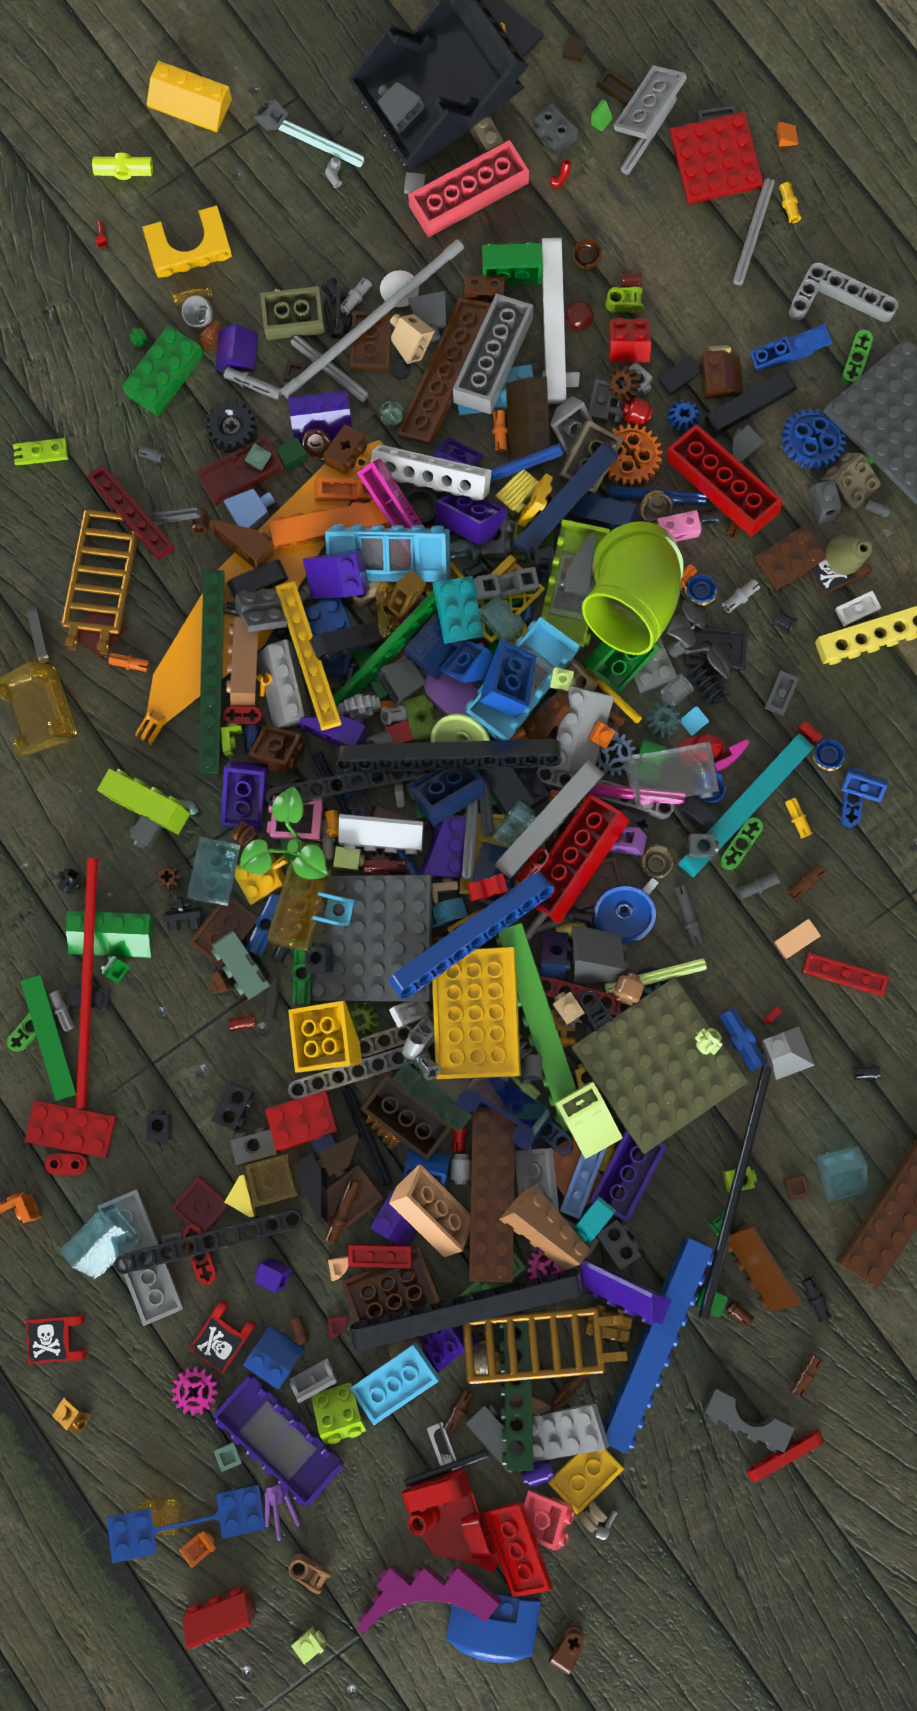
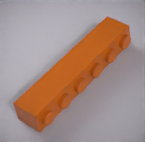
(311, 527)

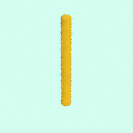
(617, 699)

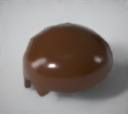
(587, 253)
(316, 443)

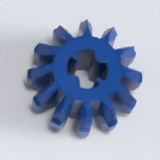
(683, 409)

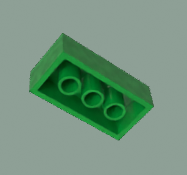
(163, 370)

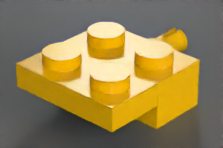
(260, 886)

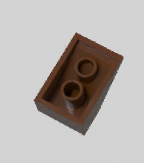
(245, 542)

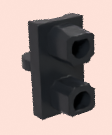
(173, 917)

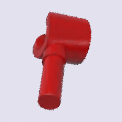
(101, 239)

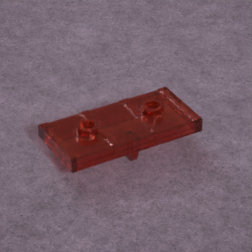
(233, 476)

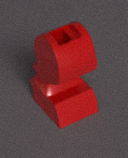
(487, 888)

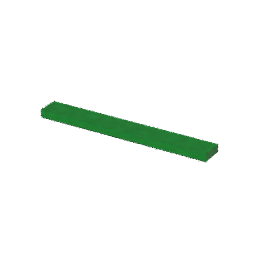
(388, 649)

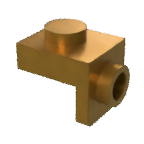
(71, 1416)

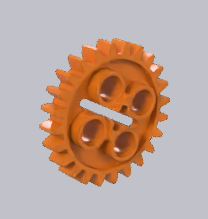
(645, 447)

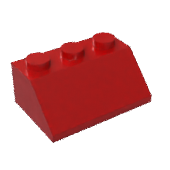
(217, 1617)

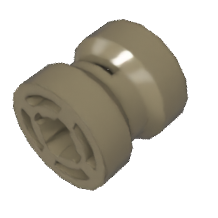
(592, 1517)

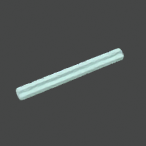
(322, 143)

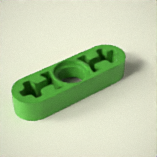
(855, 349)
(737, 859)
(16, 1034)

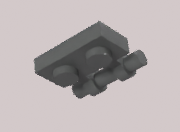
(600, 403)

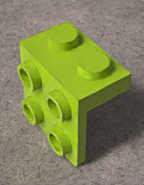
(337, 1414)

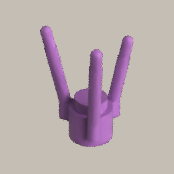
(274, 1495)

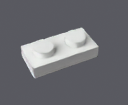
(858, 608)
(409, 1012)

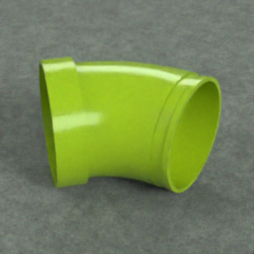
(636, 586)

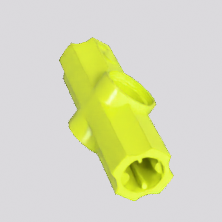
(122, 166)

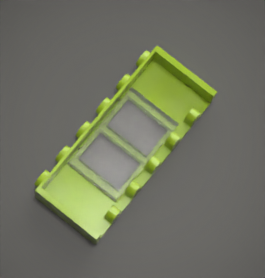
(564, 610)

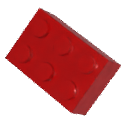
(302, 1121)

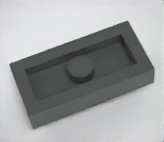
(781, 693)

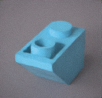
(448, 912)

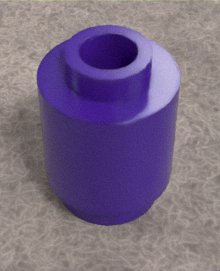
(540, 1475)

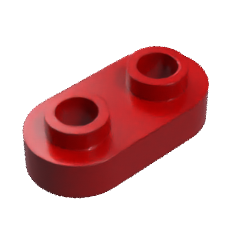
(65, 1164)

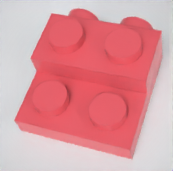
(548, 1519)

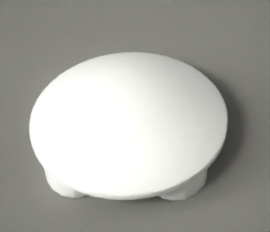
(393, 282)

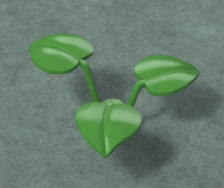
(310, 859)

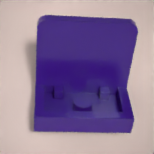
(445, 1345)

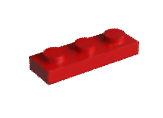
(380, 1256)

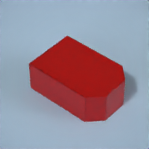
(772, 1015)

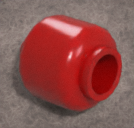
(637, 411)

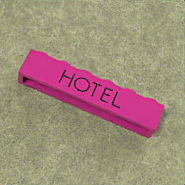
(388, 495)

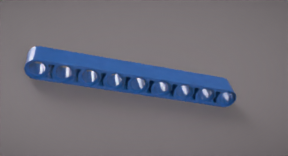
(471, 935)

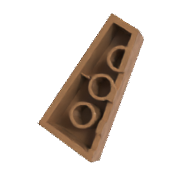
(243, 665)

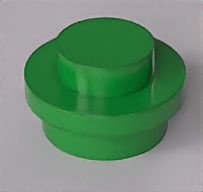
(138, 337)

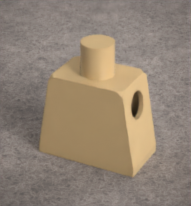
(411, 337)

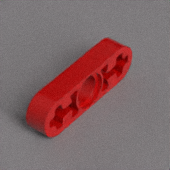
(198, 1271)

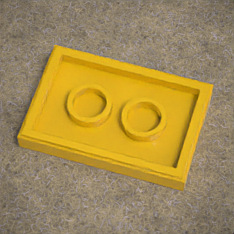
(585, 1477)

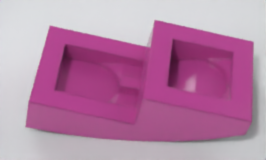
(733, 753)

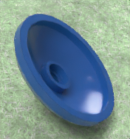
(629, 923)

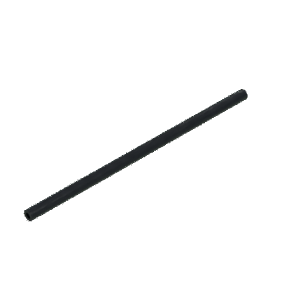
(735, 1192)

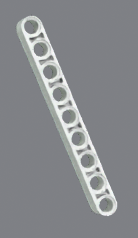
(553, 319)

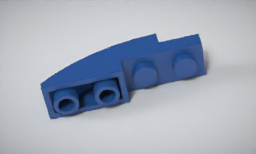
(790, 349)

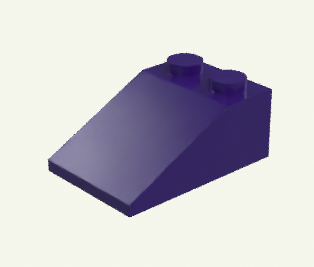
(337, 574)
(348, 733)
(244, 793)

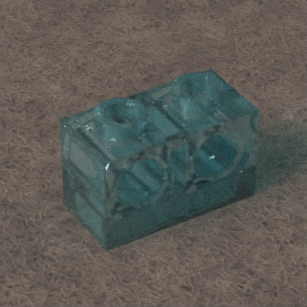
(513, 824)

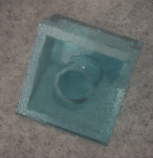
(843, 1174)

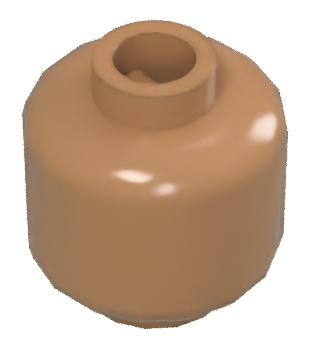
(628, 989)

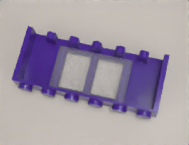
(278, 1440)

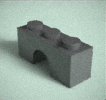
(509, 584)

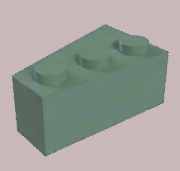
(239, 965)

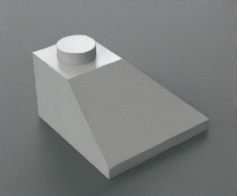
(568, 421)
(787, 1053)

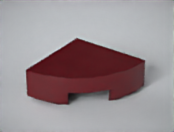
(337, 1325)

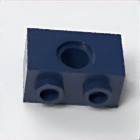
(554, 954)

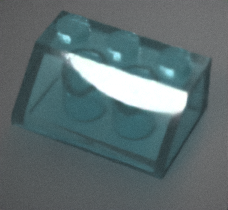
(213, 871)
(99, 1242)

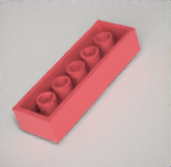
(468, 188)

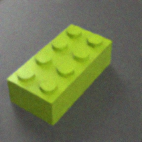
(144, 800)

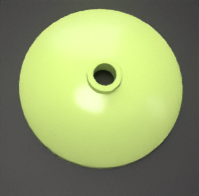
(454, 726)

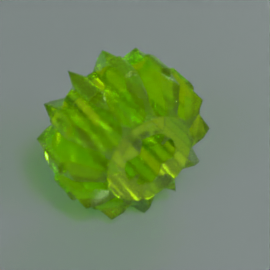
(366, 1015)

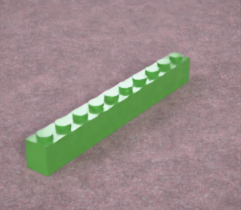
(539, 1018)

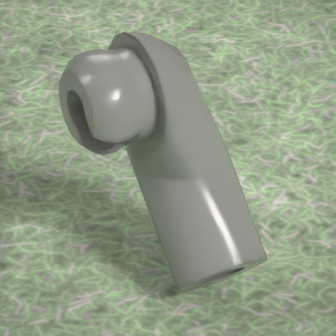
(332, 172)

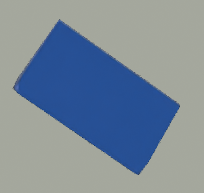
(864, 785)

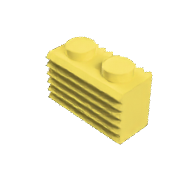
(517, 492)

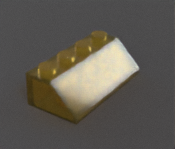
(296, 906)

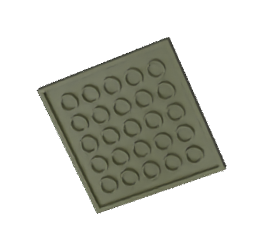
(653, 1068)

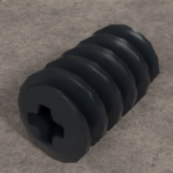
(707, 684)

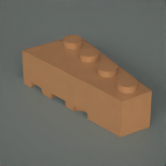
(545, 1228)

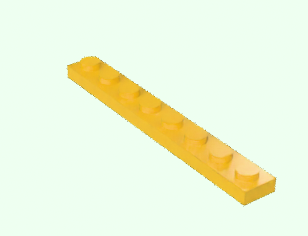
(311, 667)

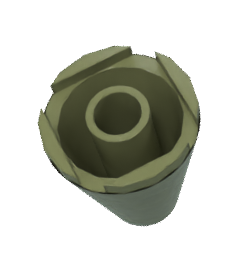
(847, 553)

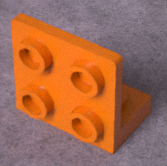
(25, 1209)

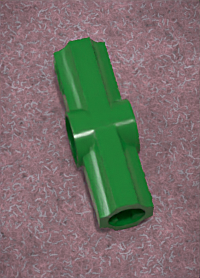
(301, 987)

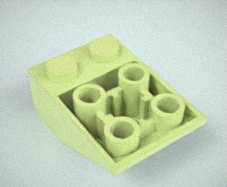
(588, 1119)

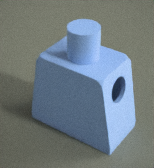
(249, 509)

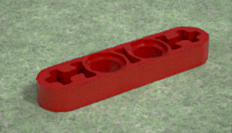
(780, 1459)

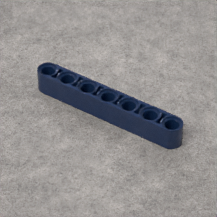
(566, 499)

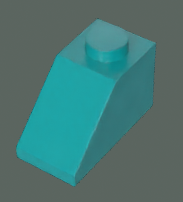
(593, 1220)

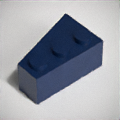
(605, 512)

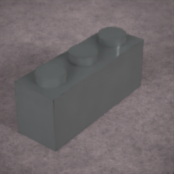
(488, 1429)

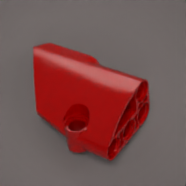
(451, 1519)

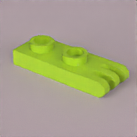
(41, 451)

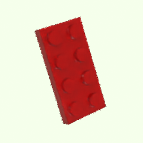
(70, 1129)
(517, 1549)

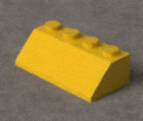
(188, 96)

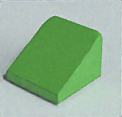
(601, 116)

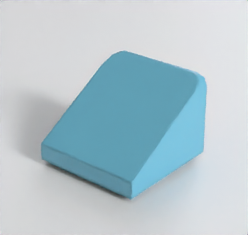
(694, 721)

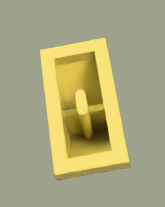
(241, 1197)

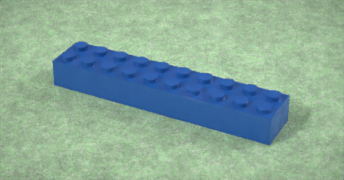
(655, 1345)

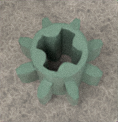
(391, 413)

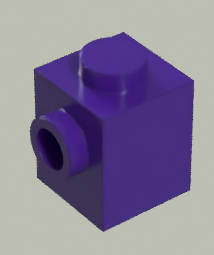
(272, 1275)

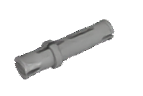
(245, 380)

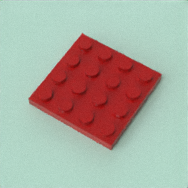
(716, 158)

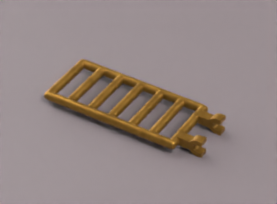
(106, 630)
(536, 1373)

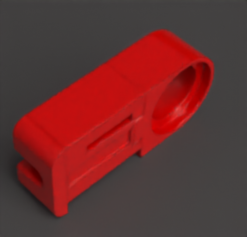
(533, 866)

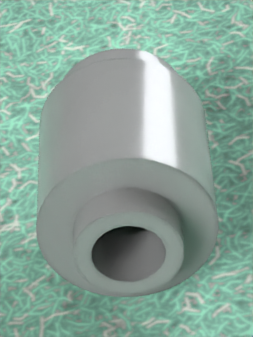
(461, 1168)

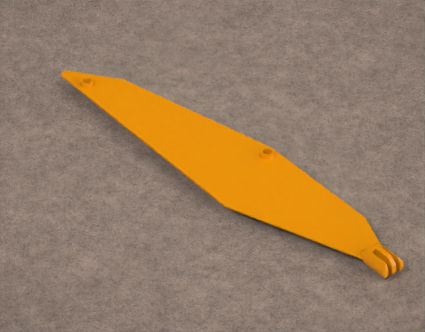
(178, 676)

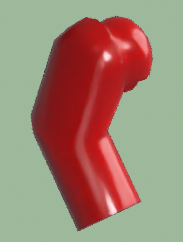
(558, 181)

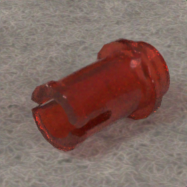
(242, 1023)

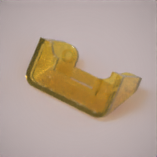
(37, 708)

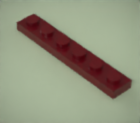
(131, 512)

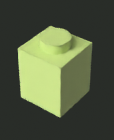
(348, 859)

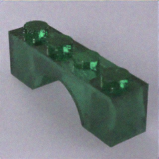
(431, 1096)

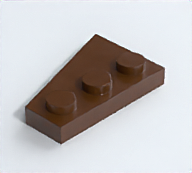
(548, 716)

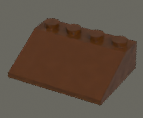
(761, 1269)
(390, 1289)

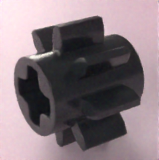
(69, 880)

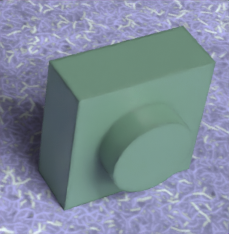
(257, 457)
(228, 1456)

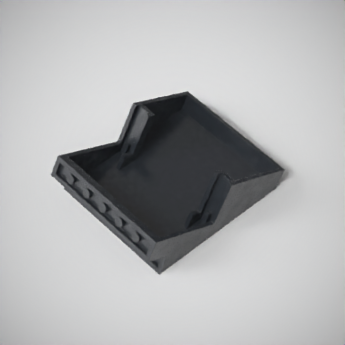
(454, 63)

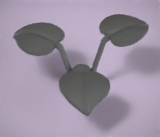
(683, 631)

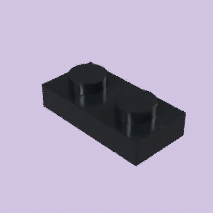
(99, 1000)

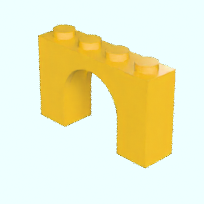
(170, 261)

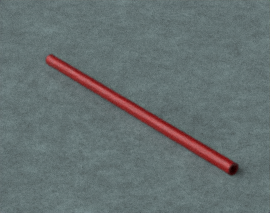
(86, 986)

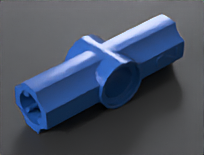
(258, 940)
(742, 1039)

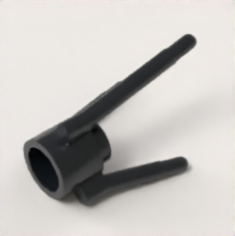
(337, 328)

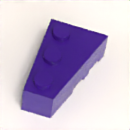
(446, 850)

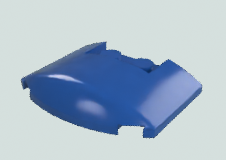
(504, 1636)

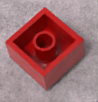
(629, 340)

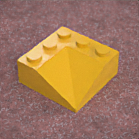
(323, 1037)

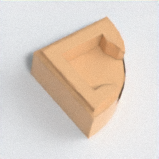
(338, 1267)

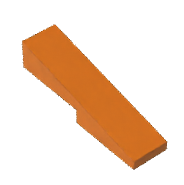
(341, 490)

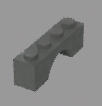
(771, 1431)

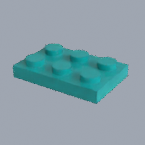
(458, 609)

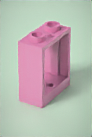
(316, 832)

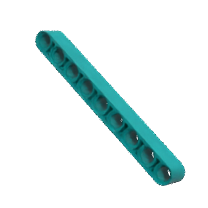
(751, 799)

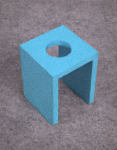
(329, 916)

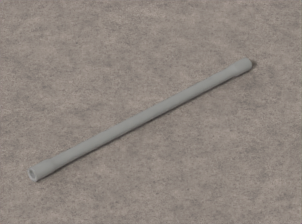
(296, 383)

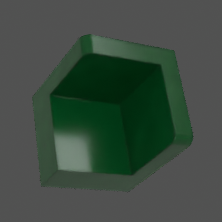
(292, 454)

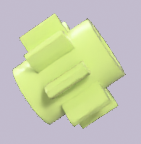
(708, 1041)

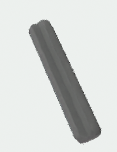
(175, 515)

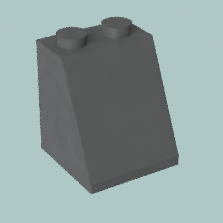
(597, 955)

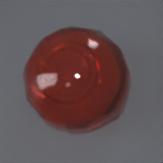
(578, 316)

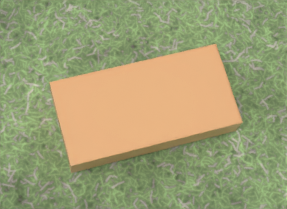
(797, 939)

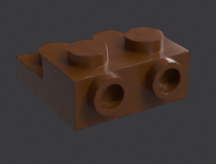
(277, 748)

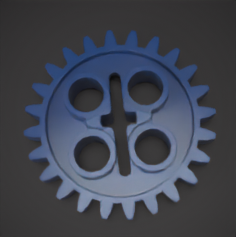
(813, 439)

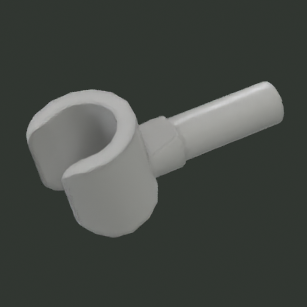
(603, 1532)

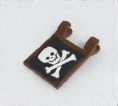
(829, 581)

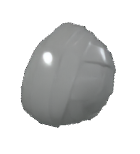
(197, 311)

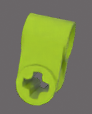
(628, 299)

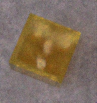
(271, 1180)

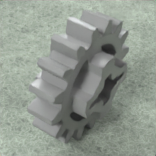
(359, 706)

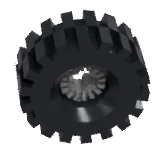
(225, 416)

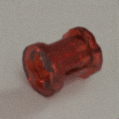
(631, 280)

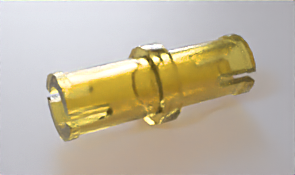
(180, 297)

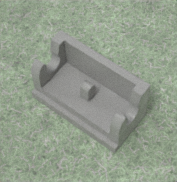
(313, 1380)

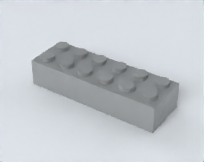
(493, 354)

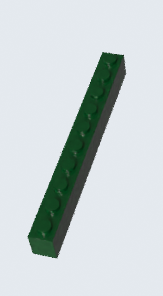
(211, 672)

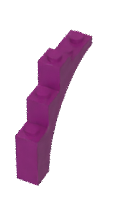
(460, 1590)

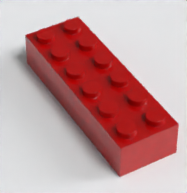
(724, 480)
(580, 854)

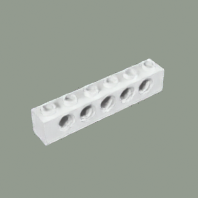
(439, 467)

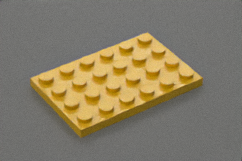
(478, 1016)

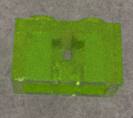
(420, 706)

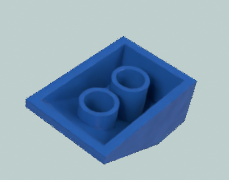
(509, 679)

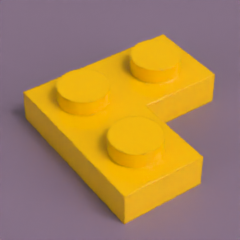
(537, 502)

